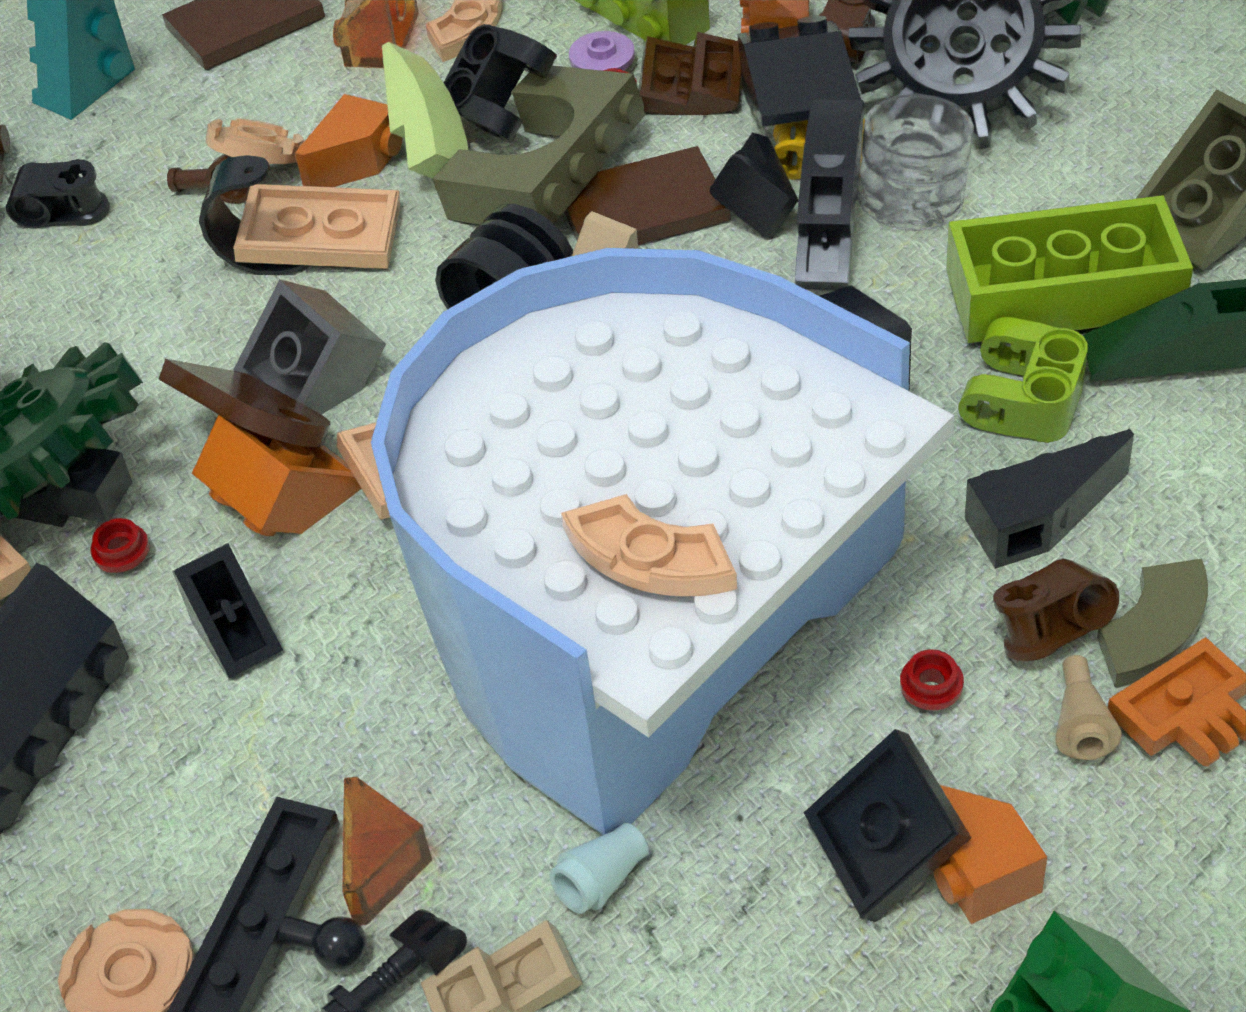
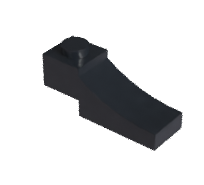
(94, 491)

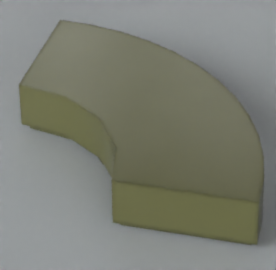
(1160, 622)

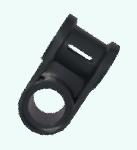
(53, 193)

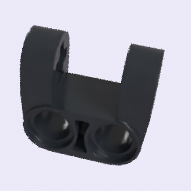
(489, 71)

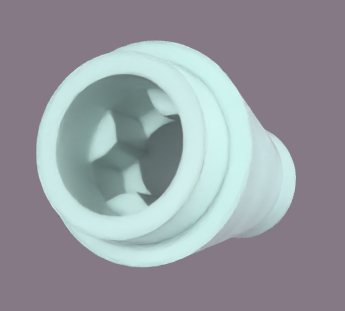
(594, 870)

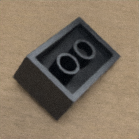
(792, 67)

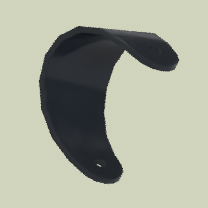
(221, 225)

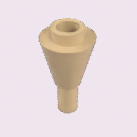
(1085, 723)

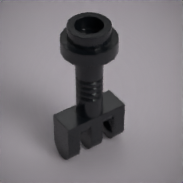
(420, 942)

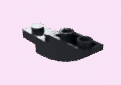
(828, 194)

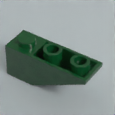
(1179, 334)

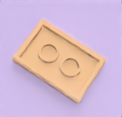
(318, 226)

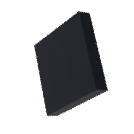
(886, 825)

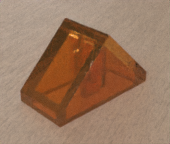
(380, 850)

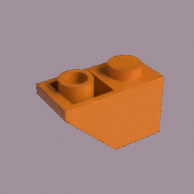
(997, 864)

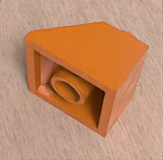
(271, 480)

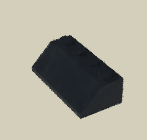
(53, 670)

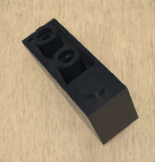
(1039, 501)

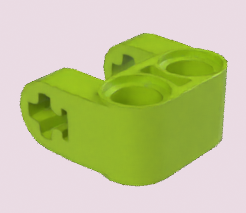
(1051, 385)

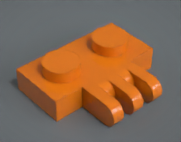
(1186, 702)

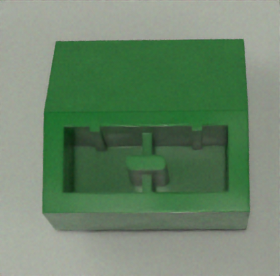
(1083, 971)

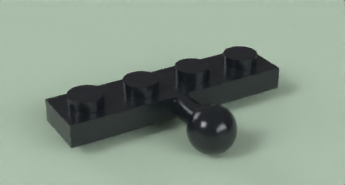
(263, 912)

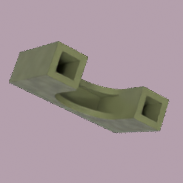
(584, 107)

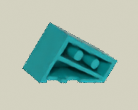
(76, 53)

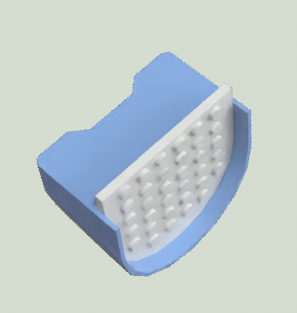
(702, 403)

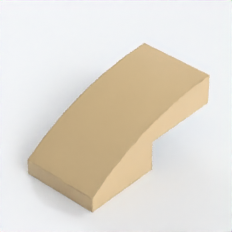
(512, 979)

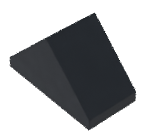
(226, 611)

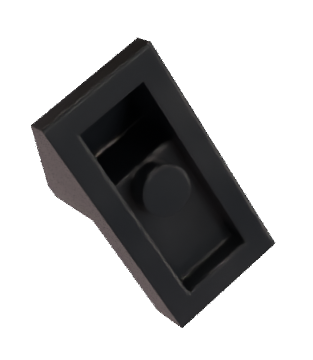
(756, 186)

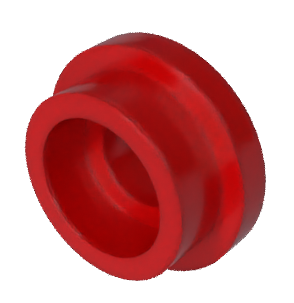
(119, 545)
(935, 667)

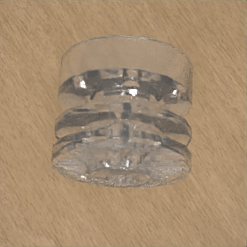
(915, 161)

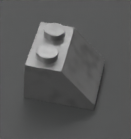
(310, 347)

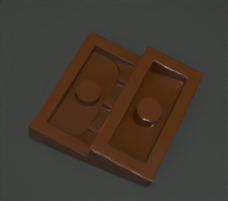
(690, 78)

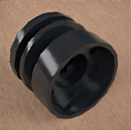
(503, 243)

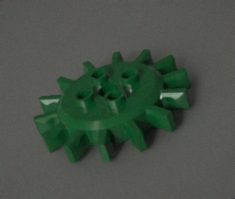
(57, 417)

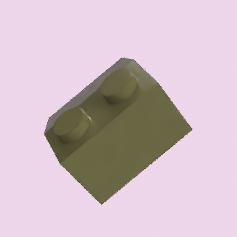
(1207, 180)

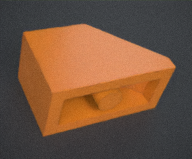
(348, 144)

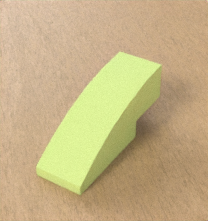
(421, 111)

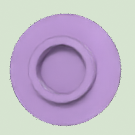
(602, 51)

